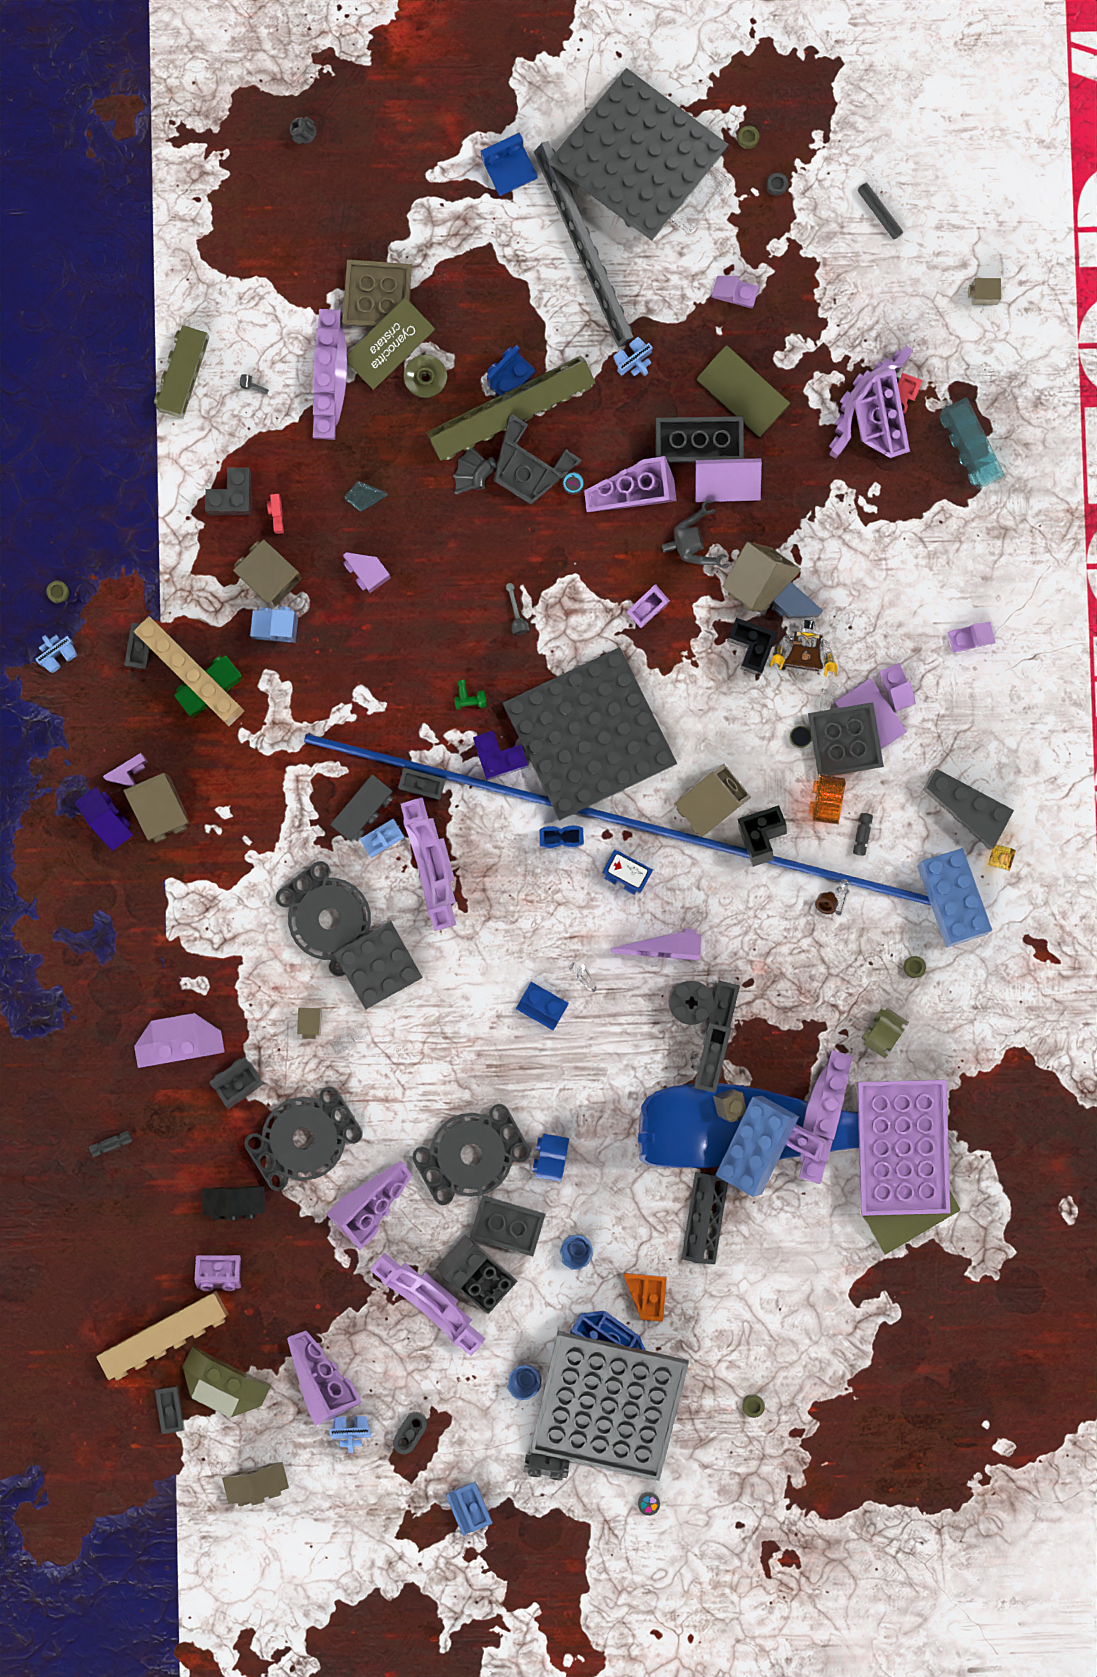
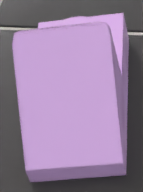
(735, 291)
(648, 606)
(971, 637)
(897, 687)
(122, 775)

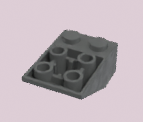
(476, 1274)

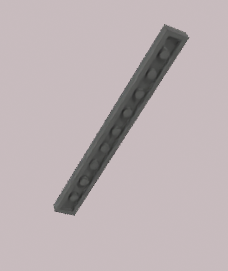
(584, 246)

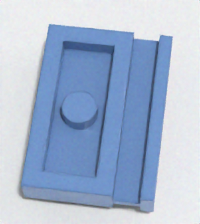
(469, 1508)

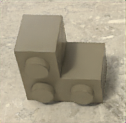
(255, 1484)

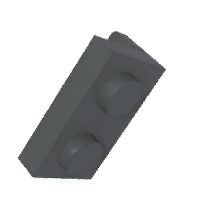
(236, 1082)

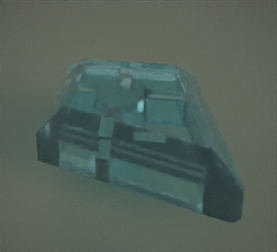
(364, 496)

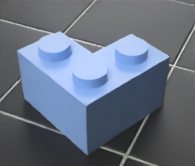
(274, 624)

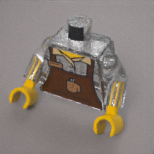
(805, 651)

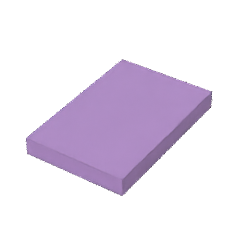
(728, 480)
(887, 722)

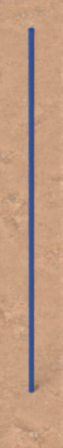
(613, 818)

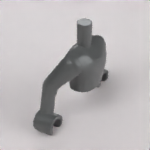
(690, 541)

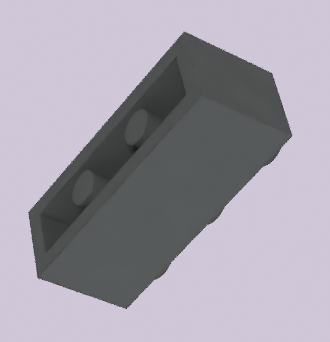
(362, 809)

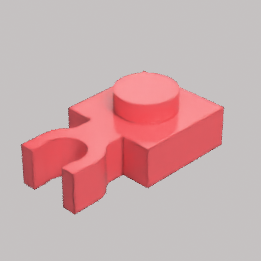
(908, 389)
(275, 508)

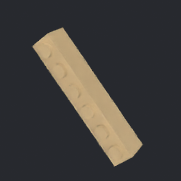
(188, 670)
(162, 1335)

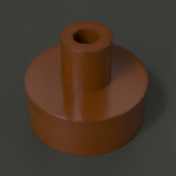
(826, 903)

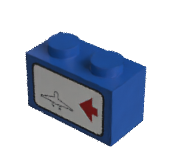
(627, 872)

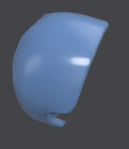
(576, 1252)
(524, 1382)

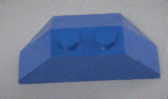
(606, 1328)

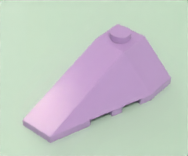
(640, 485)
(677, 946)
(362, 1209)
(322, 1386)

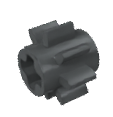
(303, 130)

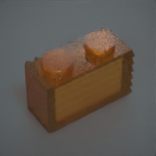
(827, 800)

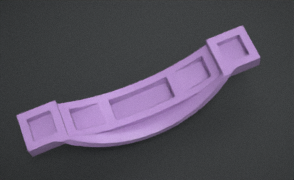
(329, 374)
(848, 406)
(432, 863)
(825, 1110)
(431, 1300)

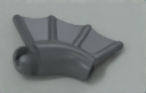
(472, 471)

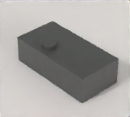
(699, 438)

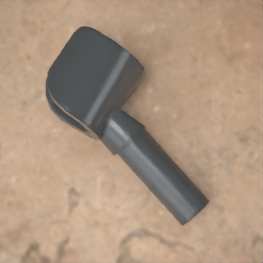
(246, 383)

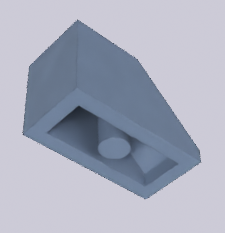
(795, 604)

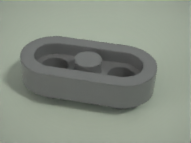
(411, 1432)

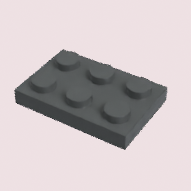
(507, 1225)

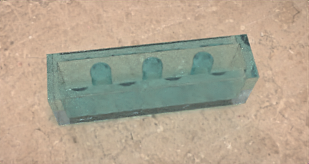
(971, 443)

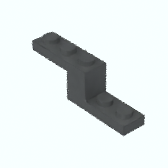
(717, 1036)

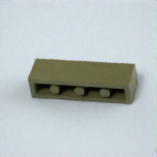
(182, 371)

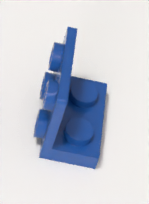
(508, 164)
(509, 372)

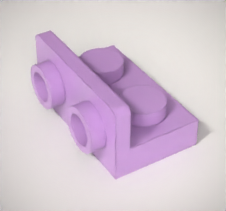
(218, 1272)

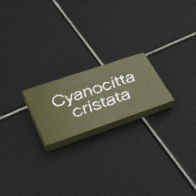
(389, 343)

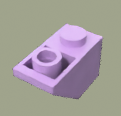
(368, 569)

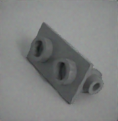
(538, 1467)

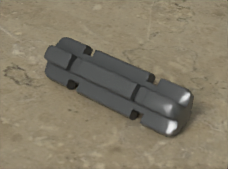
(862, 834)
(110, 1143)

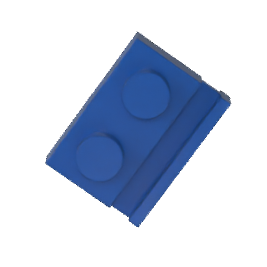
(542, 1006)

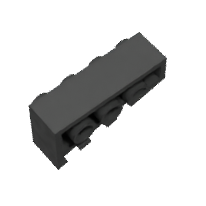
(974, 810)

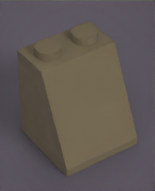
(267, 573)
(759, 576)
(712, 800)
(157, 807)

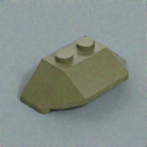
(222, 1385)

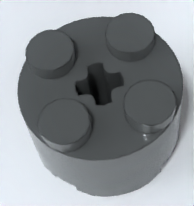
(698, 1012)

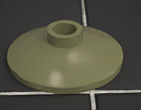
(422, 366)

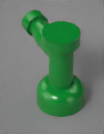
(463, 699)

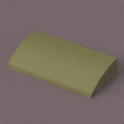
(743, 391)
(896, 1230)

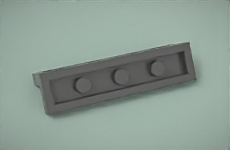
(701, 1218)

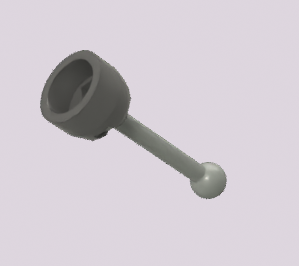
(519, 625)

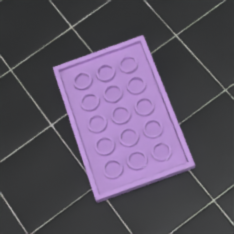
(903, 1147)

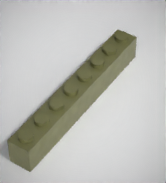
(521, 401)

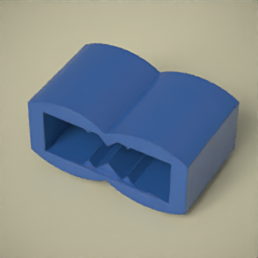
(554, 837)
(551, 1158)

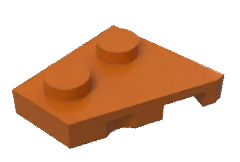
(647, 1294)

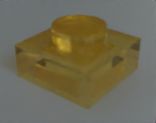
(1001, 857)

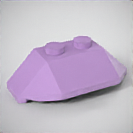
(881, 415)
(177, 1040)

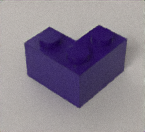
(497, 762)
(104, 818)

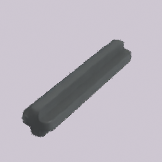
(880, 211)

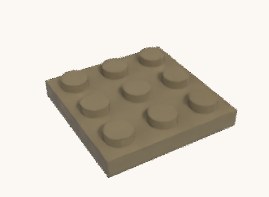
(374, 291)

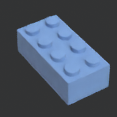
(954, 897)
(757, 1146)

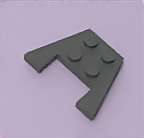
(522, 471)

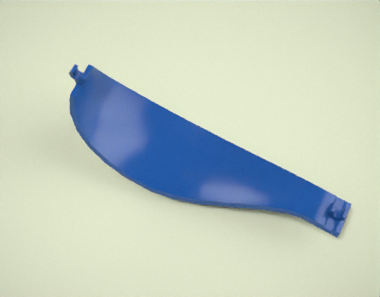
(684, 1130)

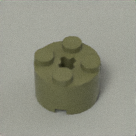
(885, 1032)

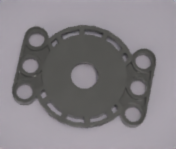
(315, 900)
(287, 1155)
(448, 1158)

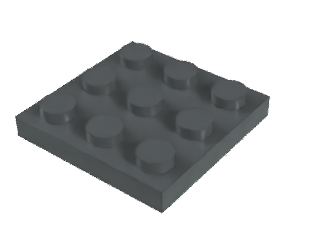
(846, 739)
(377, 964)

